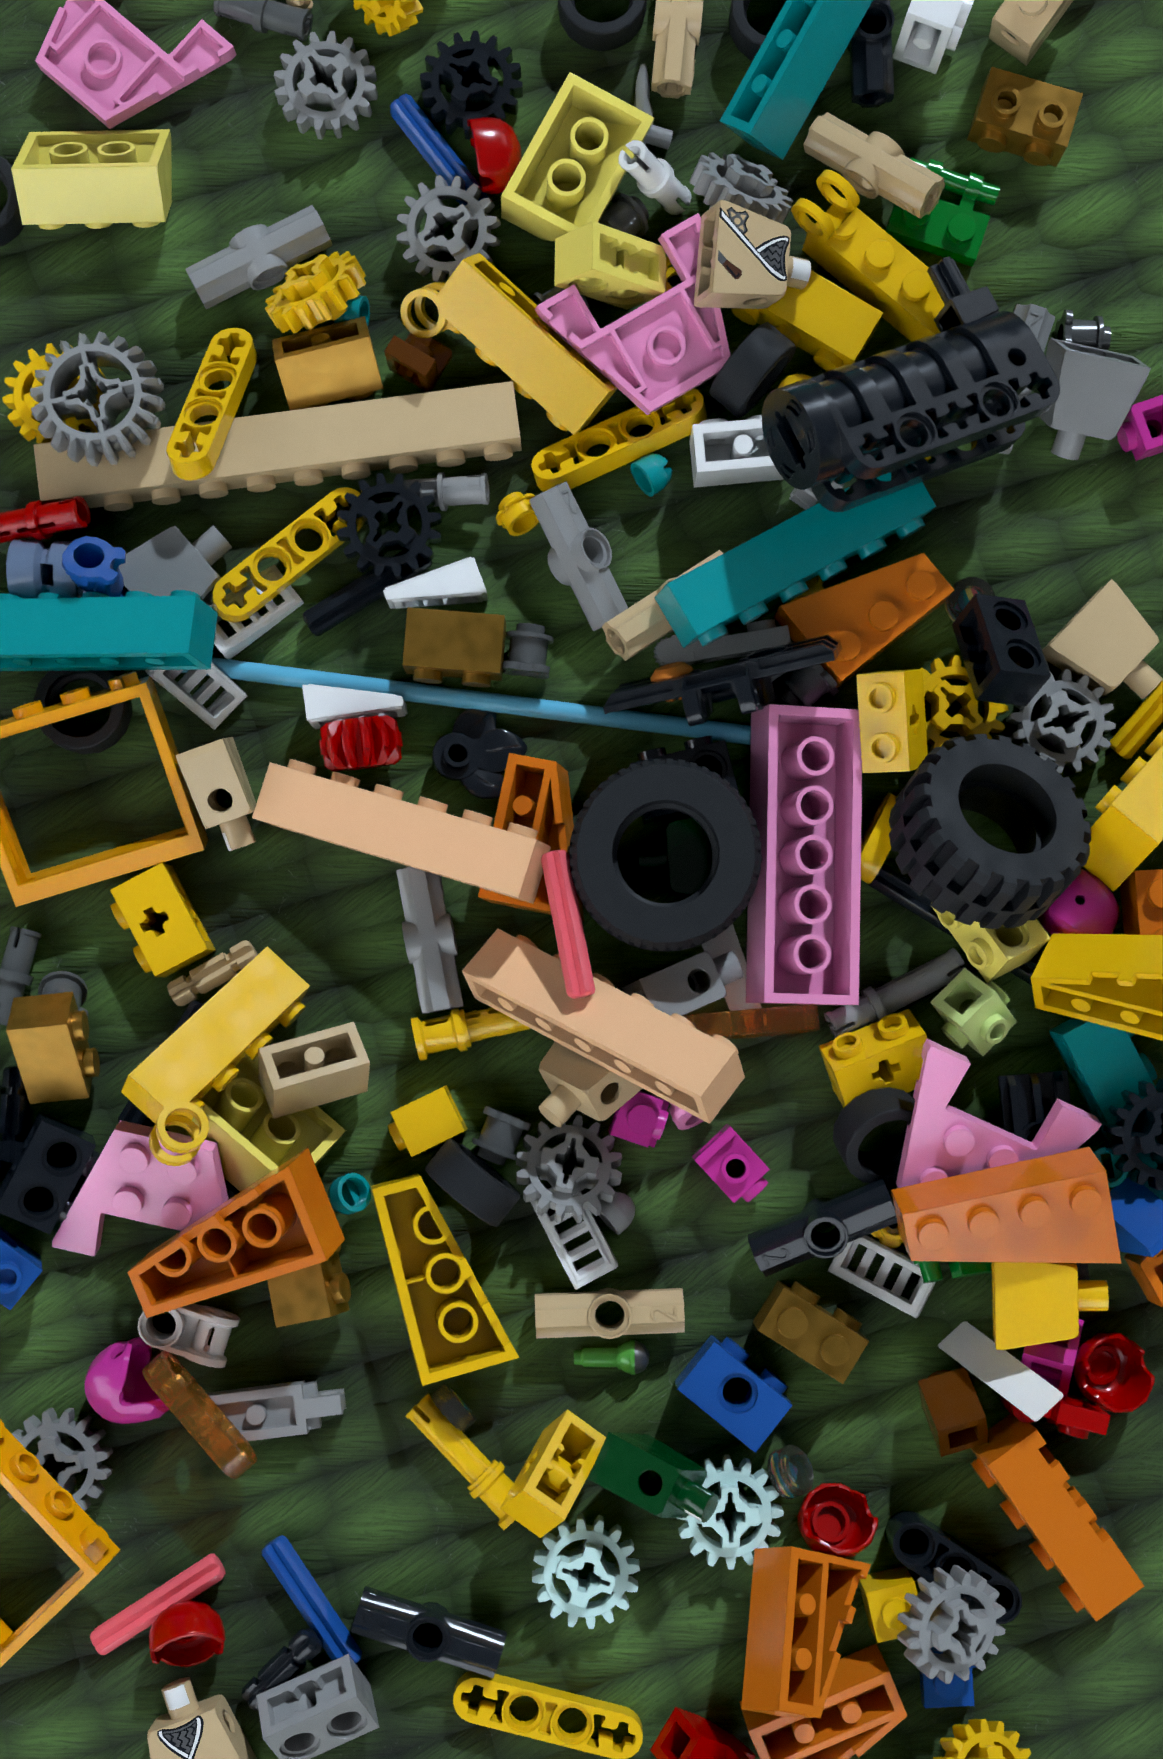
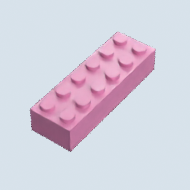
(809, 881)

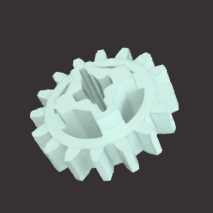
(749, 1513)
(604, 1578)

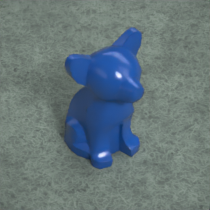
(95, 566)

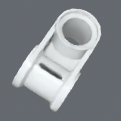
(192, 1334)

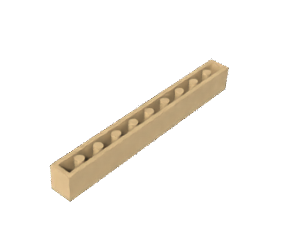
(301, 448)

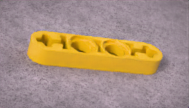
(204, 401)
(622, 445)
(285, 549)
(545, 1723)

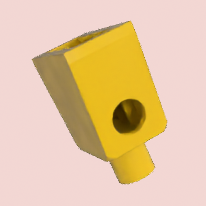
(1041, 1302)

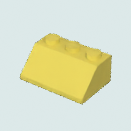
(573, 161)
(94, 178)
(248, 1135)

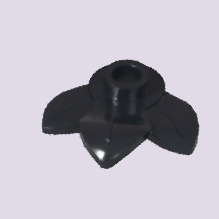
(484, 751)

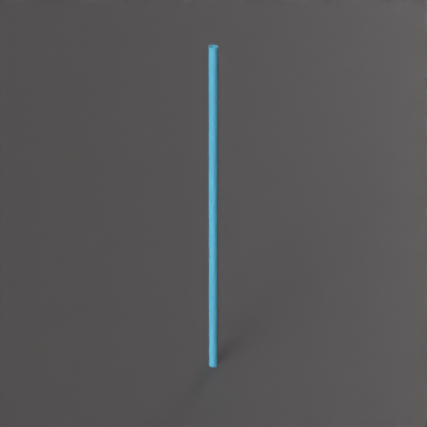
(486, 701)

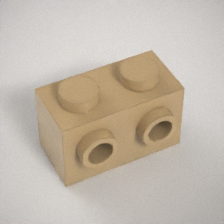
(313, 1069)

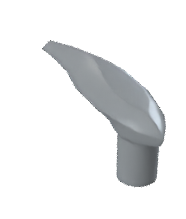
(657, 135)

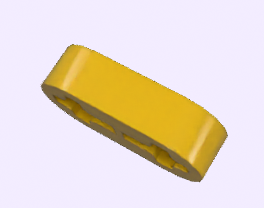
(876, 840)

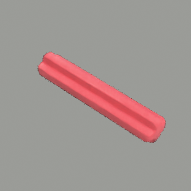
(567, 924)
(144, 1611)

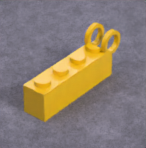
(868, 259)
(816, 319)
(512, 336)
(209, 1047)

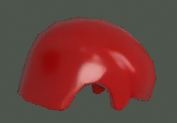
(496, 152)
(1113, 1373)
(836, 1520)
(186, 1634)

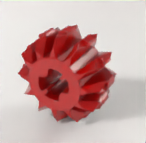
(360, 743)

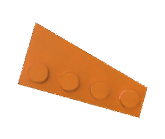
(1014, 1212)
(251, 1238)
(1056, 1516)

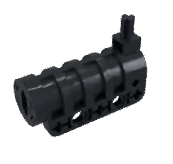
(912, 403)

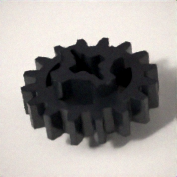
(469, 79)
(372, 514)
(1140, 1136)

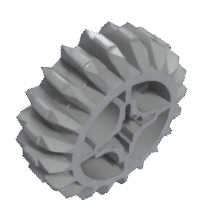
(58, 403)

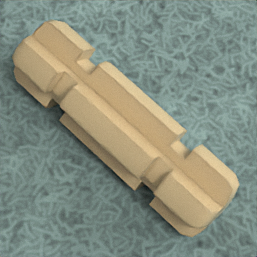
(211, 973)

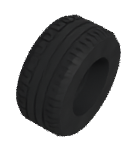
(680, 788)

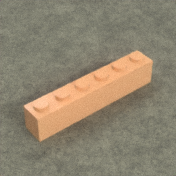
(402, 831)
(607, 1027)

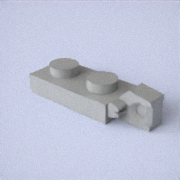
(278, 1408)

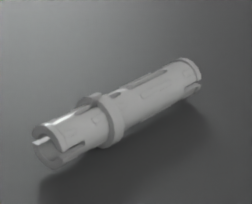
(895, 994)

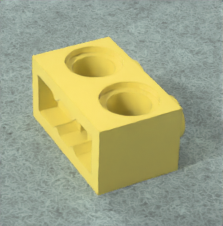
(610, 265)
(996, 950)

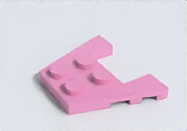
(116, 66)
(658, 346)
(953, 1143)
(140, 1188)

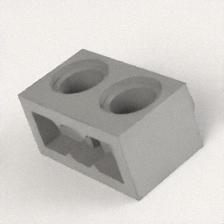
(317, 1710)

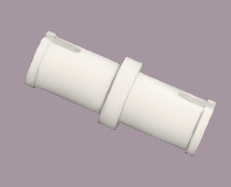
(654, 177)

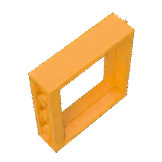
(31, 887)
(63, 1521)

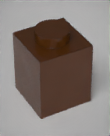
(953, 1411)

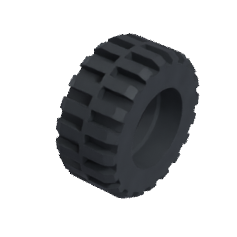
(1016, 793)

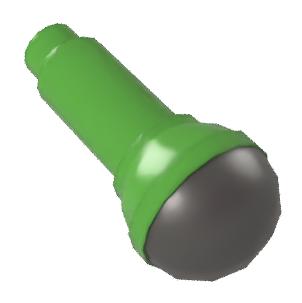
(629, 1357)

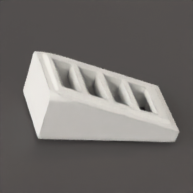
(447, 585)
(261, 624)
(331, 704)
(219, 709)
(595, 1269)
(893, 1297)

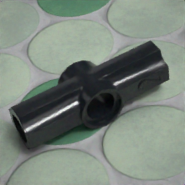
(872, 58)
(796, 1241)
(462, 1640)

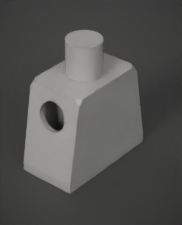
(1093, 396)
(173, 563)
(670, 989)

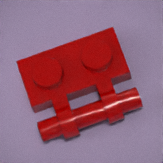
(1072, 1415)

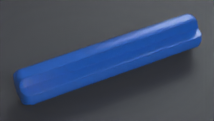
(430, 142)
(310, 1599)

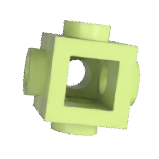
(974, 1012)

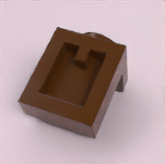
(418, 360)

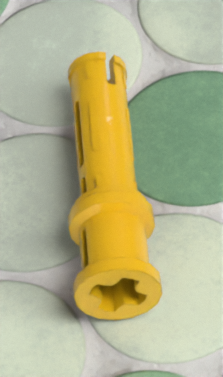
(460, 1030)
(485, 1477)

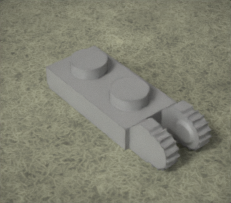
(758, 636)

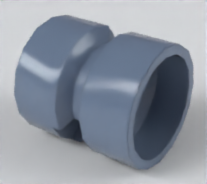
(30, 570)

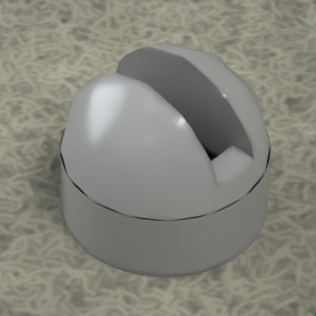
(619, 1213)

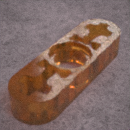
(758, 1022)
(199, 1415)

